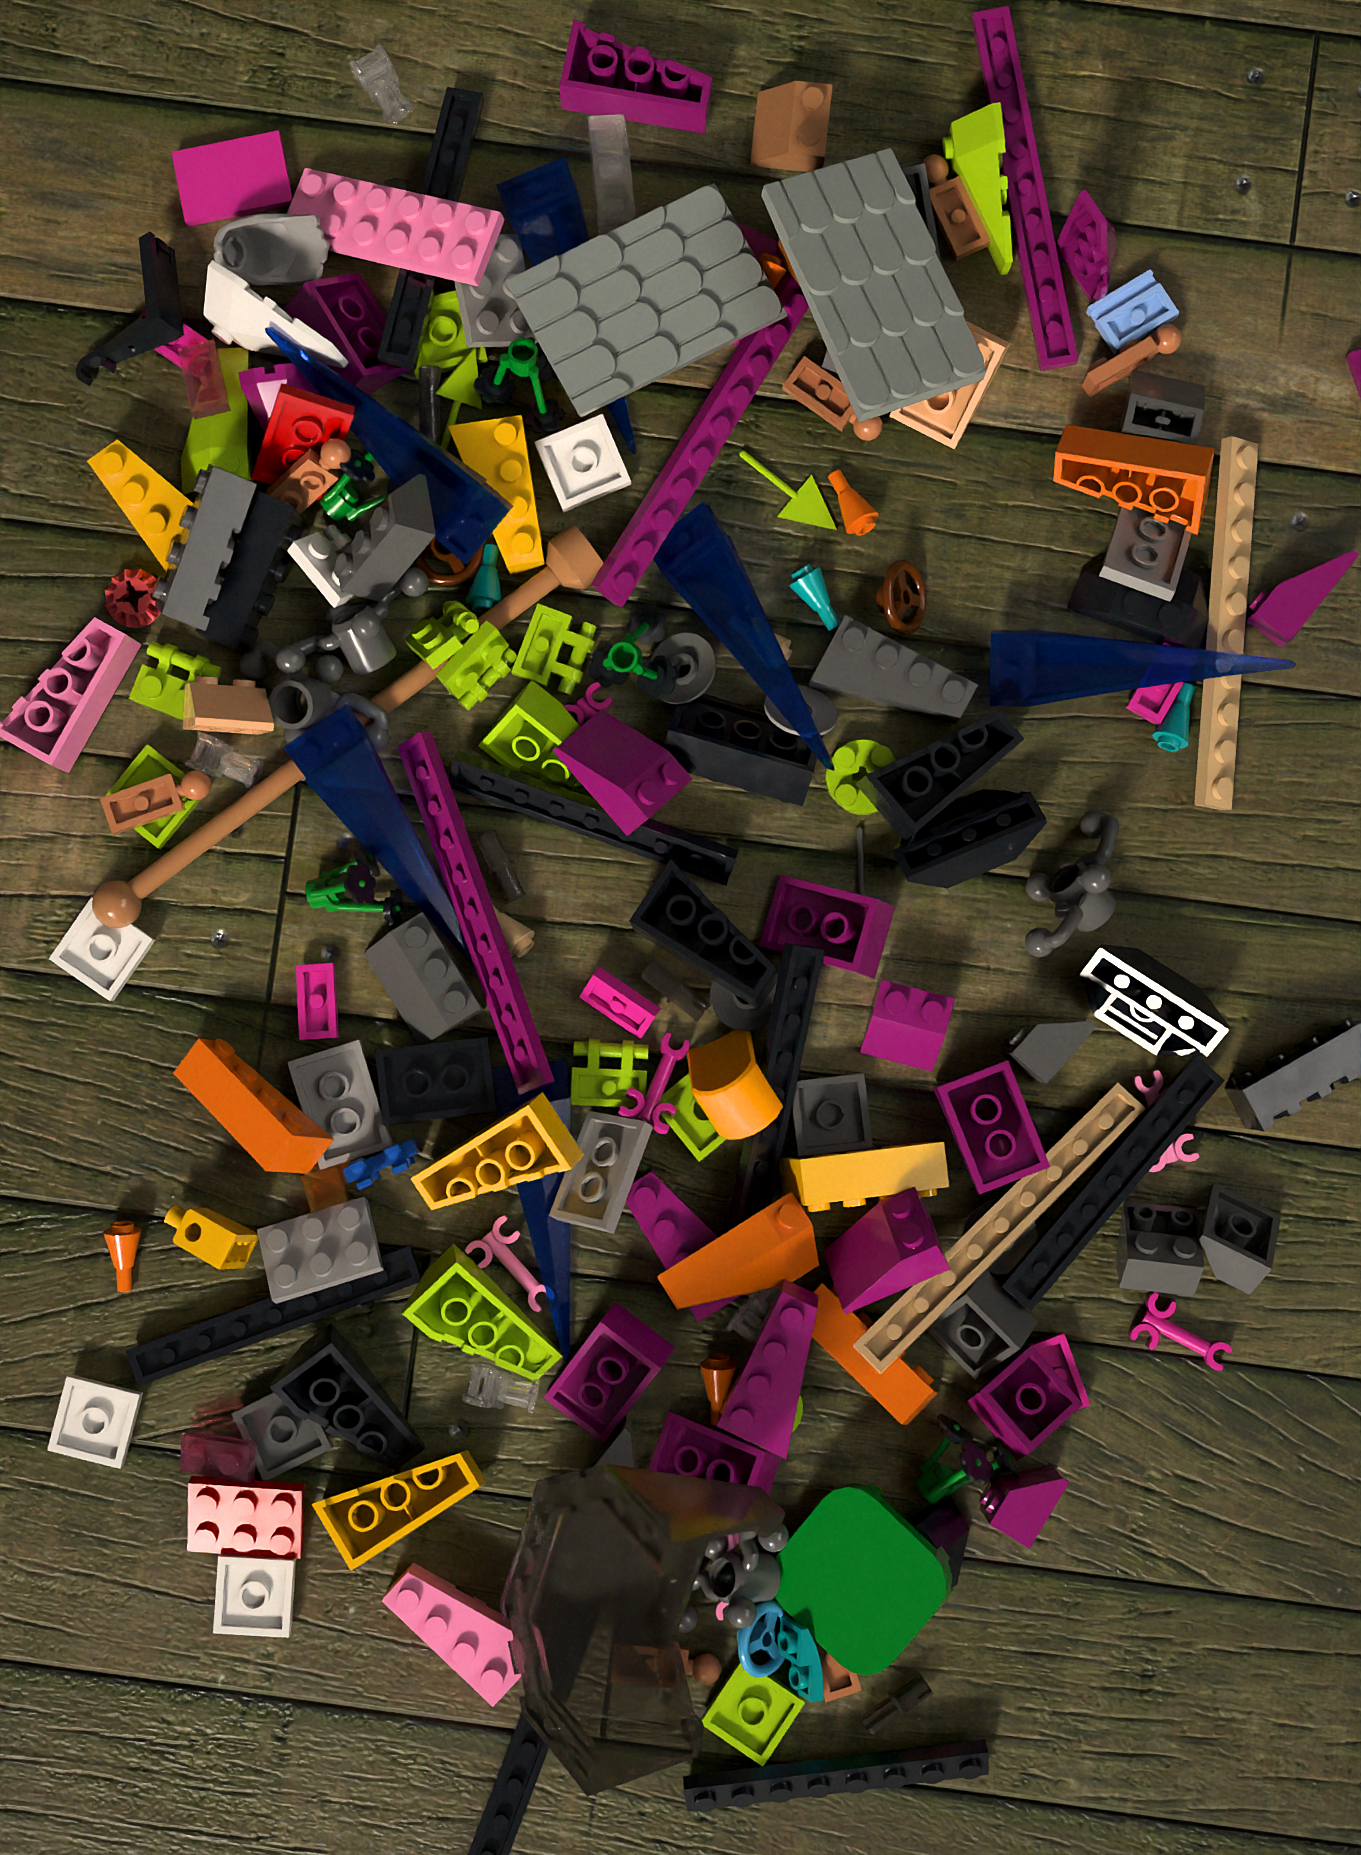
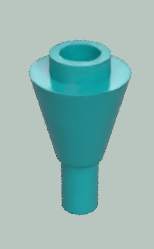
(485, 587)
(812, 590)
(1174, 728)

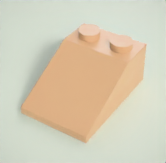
(950, 413)
(226, 708)

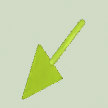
(461, 390)
(806, 504)

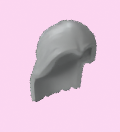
(273, 248)

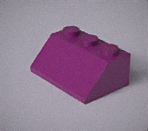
(352, 321)

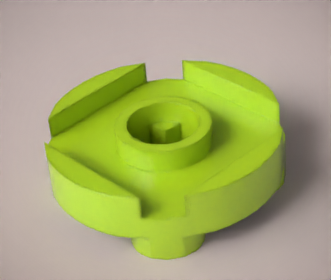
(846, 763)

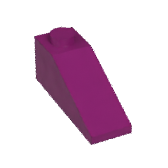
(1291, 603)

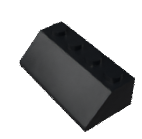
(740, 749)

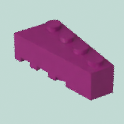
(617, 79)
(671, 1228)
(770, 1380)

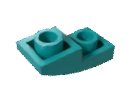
(799, 1647)

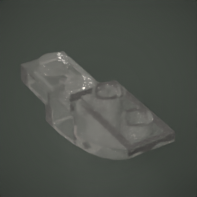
(610, 172)

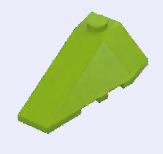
(975, 155)
(224, 437)
(529, 734)
(471, 1311)

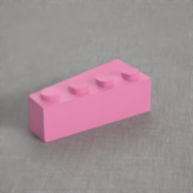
(71, 696)
(457, 1628)

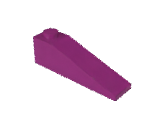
(1088, 247)

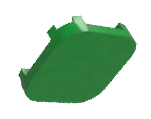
(861, 1578)

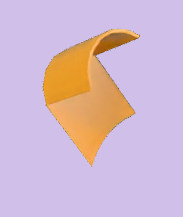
(732, 1086)

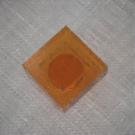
(325, 1188)

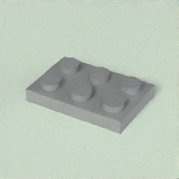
(490, 311)
(1146, 553)
(342, 1099)
(600, 1182)
(320, 1250)

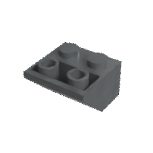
(1162, 408)
(1159, 1249)

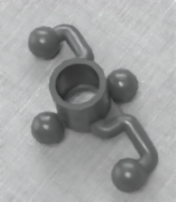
(355, 631)
(321, 699)
(1076, 888)
(739, 1577)

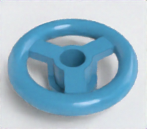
(761, 1636)

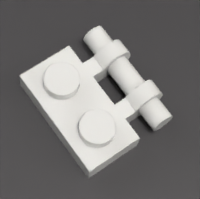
(319, 559)

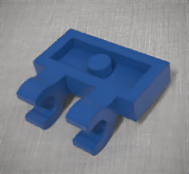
(367, 1170)

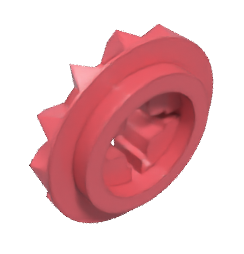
(124, 612)

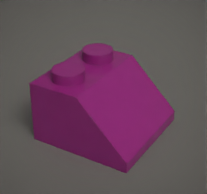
(906, 1025)
(1024, 1403)
(1023, 1504)

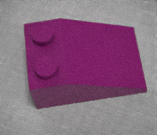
(622, 769)
(839, 922)
(992, 1126)
(885, 1251)
(609, 1372)
(711, 1453)

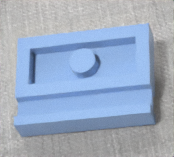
(1132, 311)

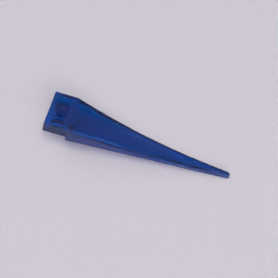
(549, 222)
(461, 501)
(712, 579)
(1056, 666)
(354, 784)
(548, 1235)

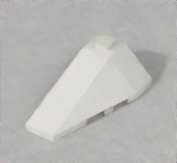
(244, 315)

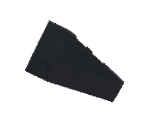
(339, 1392)

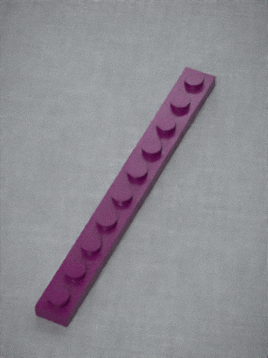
(1025, 191)
(697, 449)
(475, 913)

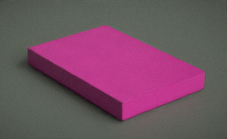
(232, 178)

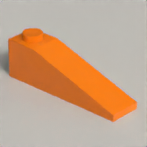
(748, 1258)

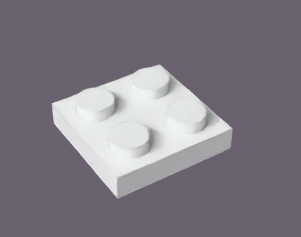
(582, 463)
(101, 954)
(95, 1421)
(254, 1595)

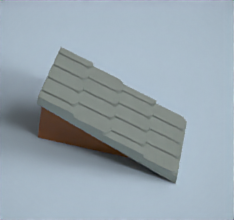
(873, 283)
(646, 299)

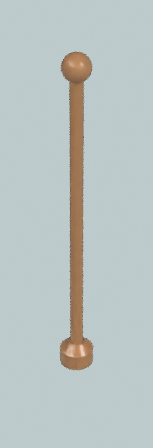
(119, 903)

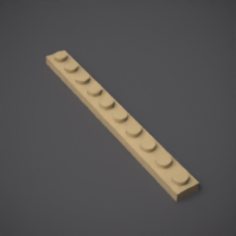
(1226, 621)
(999, 1228)

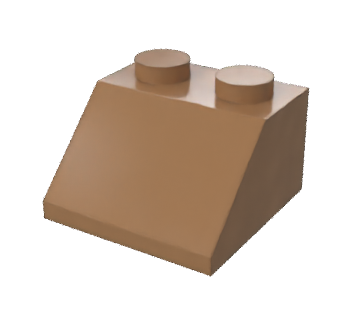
(792, 126)

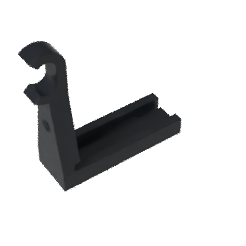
(163, 309)

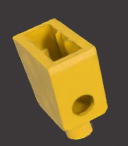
(212, 1236)

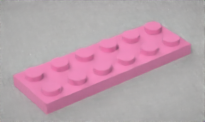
(400, 226)

